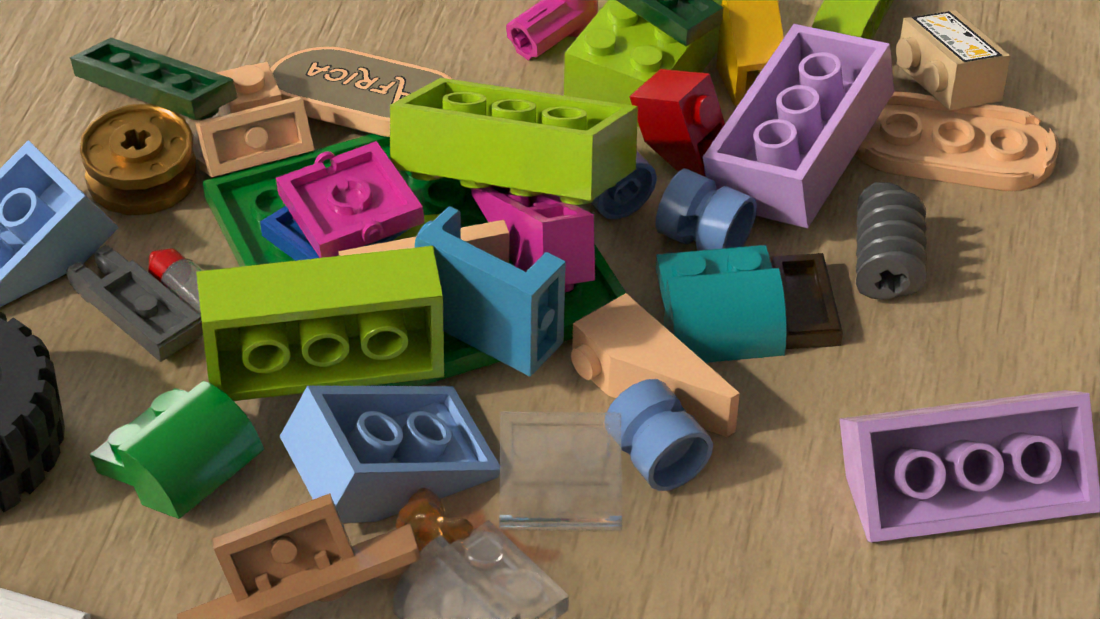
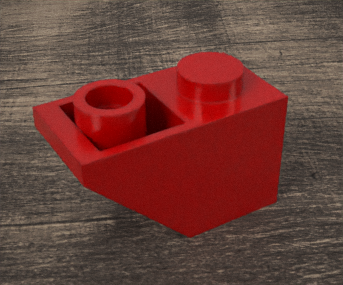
(679, 116)

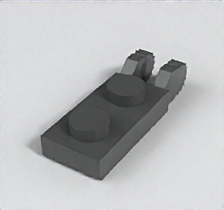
(137, 303)

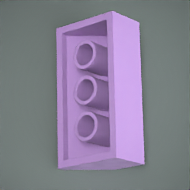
(972, 464)

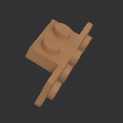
(300, 560)

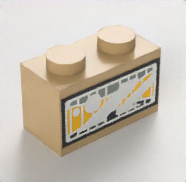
(952, 60)

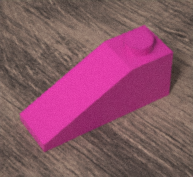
(542, 226)

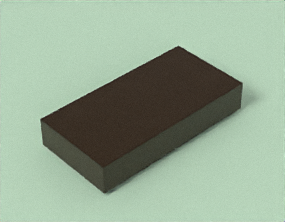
(809, 301)

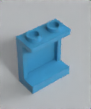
(493, 303)

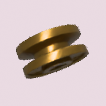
(138, 159)

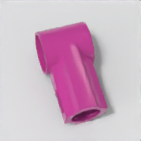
(548, 24)

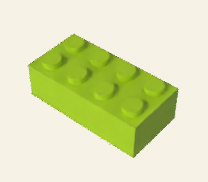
(624, 51)
(514, 139)
(323, 323)

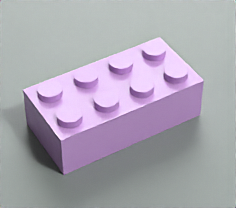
(802, 122)

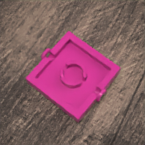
(350, 201)

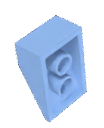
(43, 224)
(384, 445)

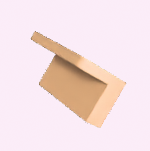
(254, 137)

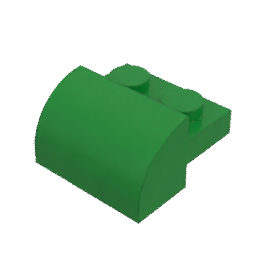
(180, 448)

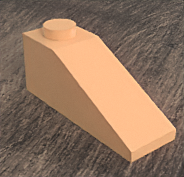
(628, 345)

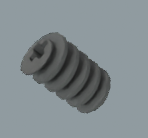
(890, 242)

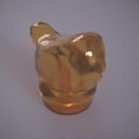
(429, 520)

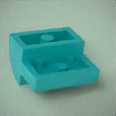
(724, 302)

